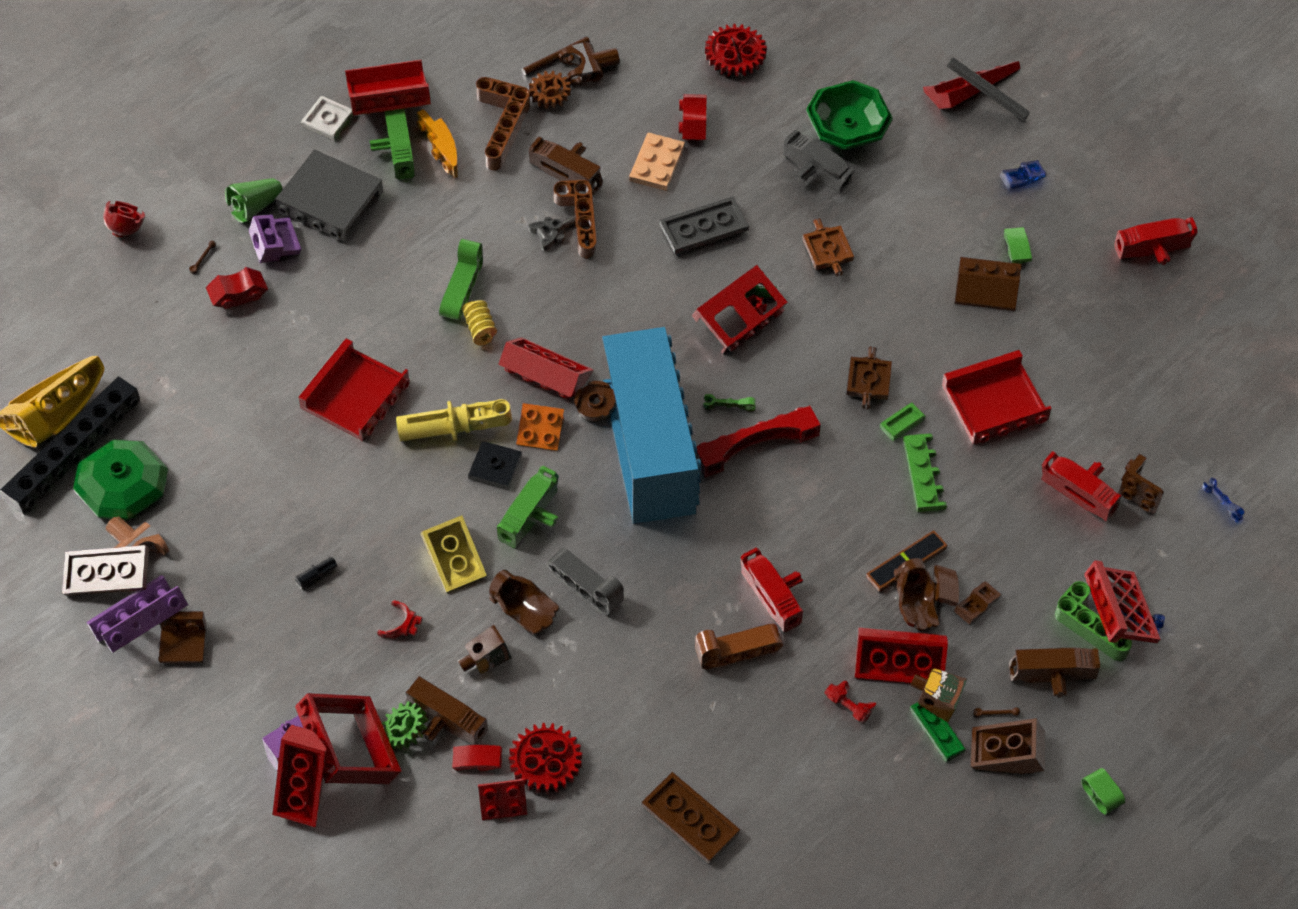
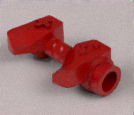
(838, 694)

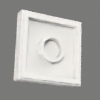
(327, 118)

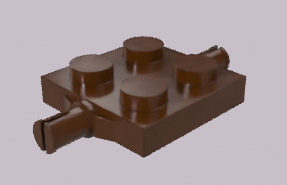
(869, 378)

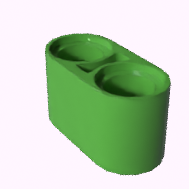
(1103, 791)

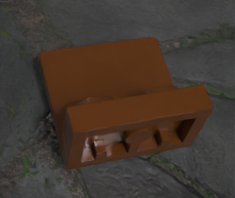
(183, 638)

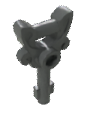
(554, 226)

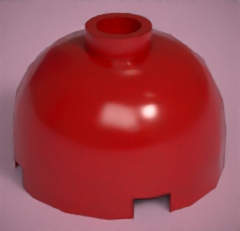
(122, 218)

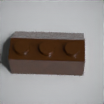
(987, 283)

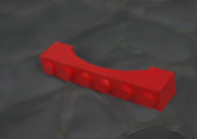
(798, 425)

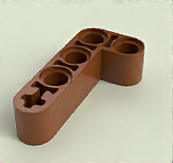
(582, 218)
(736, 646)

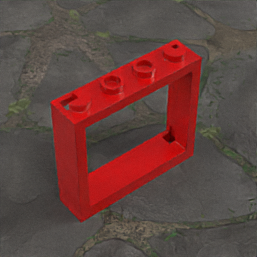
(371, 731)

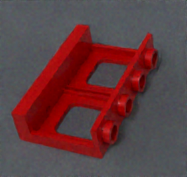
(734, 296)

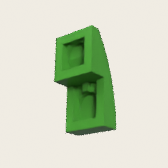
(1018, 245)

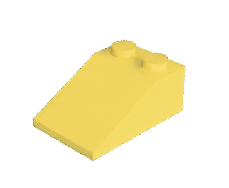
(453, 553)

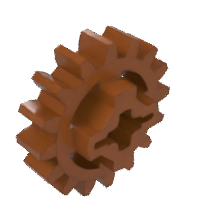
(550, 89)

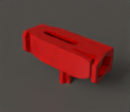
(1155, 239)
(1081, 485)
(772, 589)

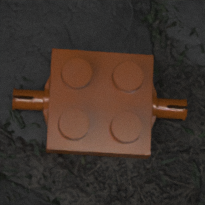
(828, 247)

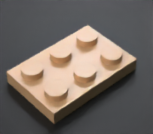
(657, 161)

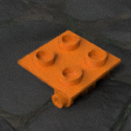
(540, 426)

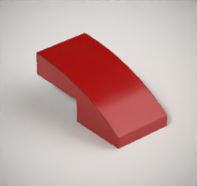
(477, 756)

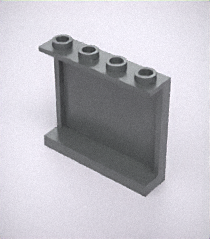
(327, 194)

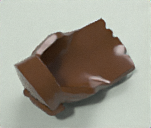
(916, 594)
(523, 601)

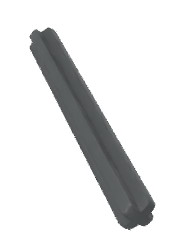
(988, 89)

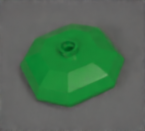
(849, 115)
(121, 493)

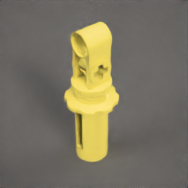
(454, 420)

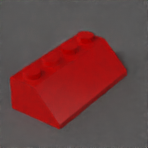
(544, 367)
(898, 654)
(299, 776)

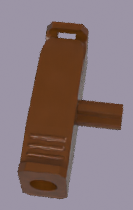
(564, 163)
(1055, 666)
(446, 713)

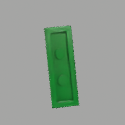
(938, 732)

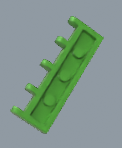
(922, 473)

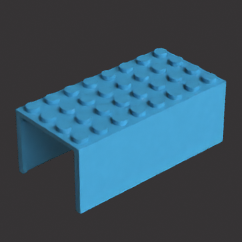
(652, 426)

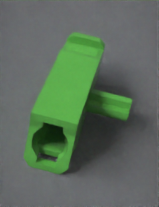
(398, 143)
(529, 508)

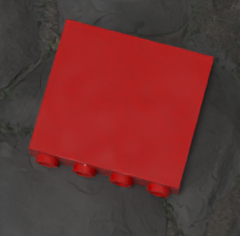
(387, 87)
(353, 391)
(994, 397)

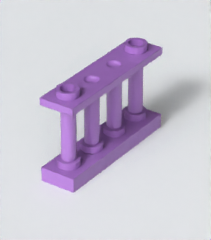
(137, 614)

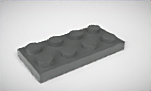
(704, 225)

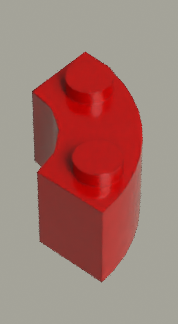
(694, 116)
(236, 288)

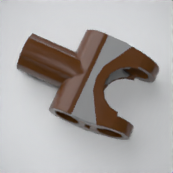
(588, 62)

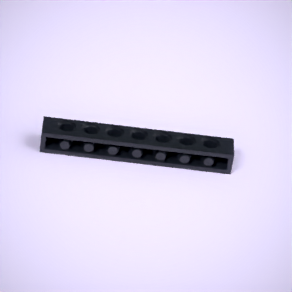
(60, 446)

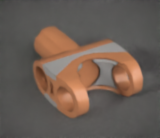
(141, 536)

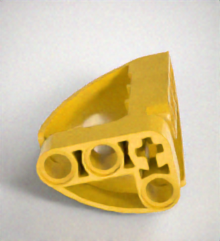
(51, 403)

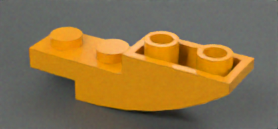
(441, 140)

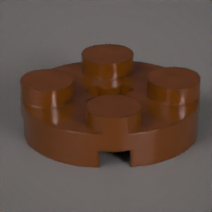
(599, 411)

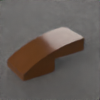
(946, 585)
(977, 603)

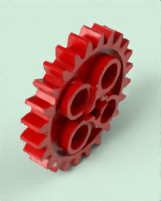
(723, 55)
(550, 740)

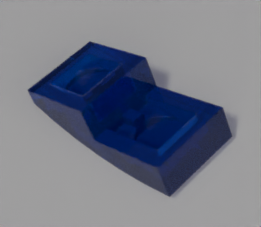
(1024, 175)

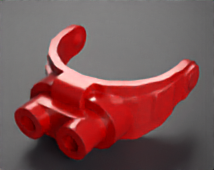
(409, 625)

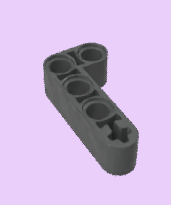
(601, 593)

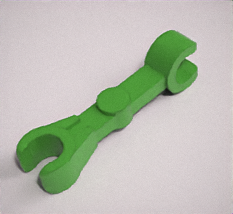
(745, 403)

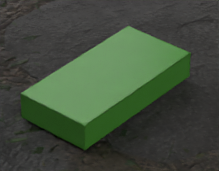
(902, 421)

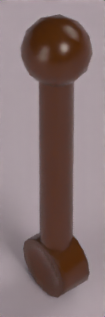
(193, 269)
(978, 712)

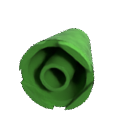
(251, 197)

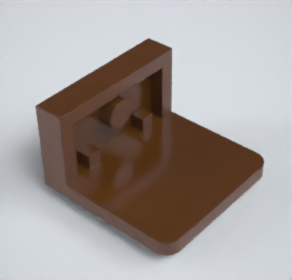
(1139, 489)

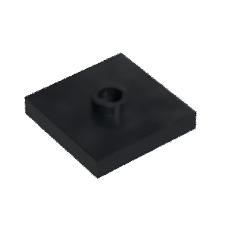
(495, 465)

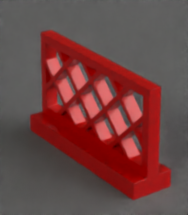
(1109, 605)

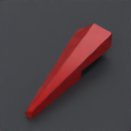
(955, 91)

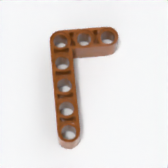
(516, 104)

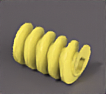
(479, 322)

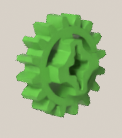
(405, 725)

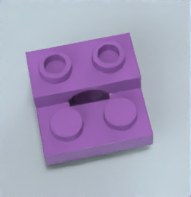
(273, 238)

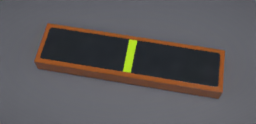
(924, 549)

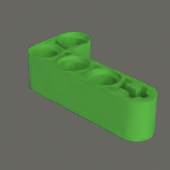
(463, 279)
(1089, 632)

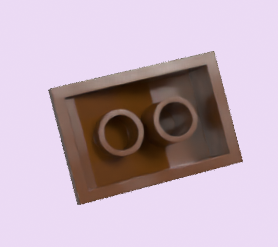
(1009, 747)

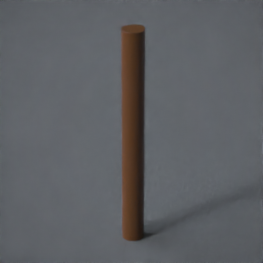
(550, 58)

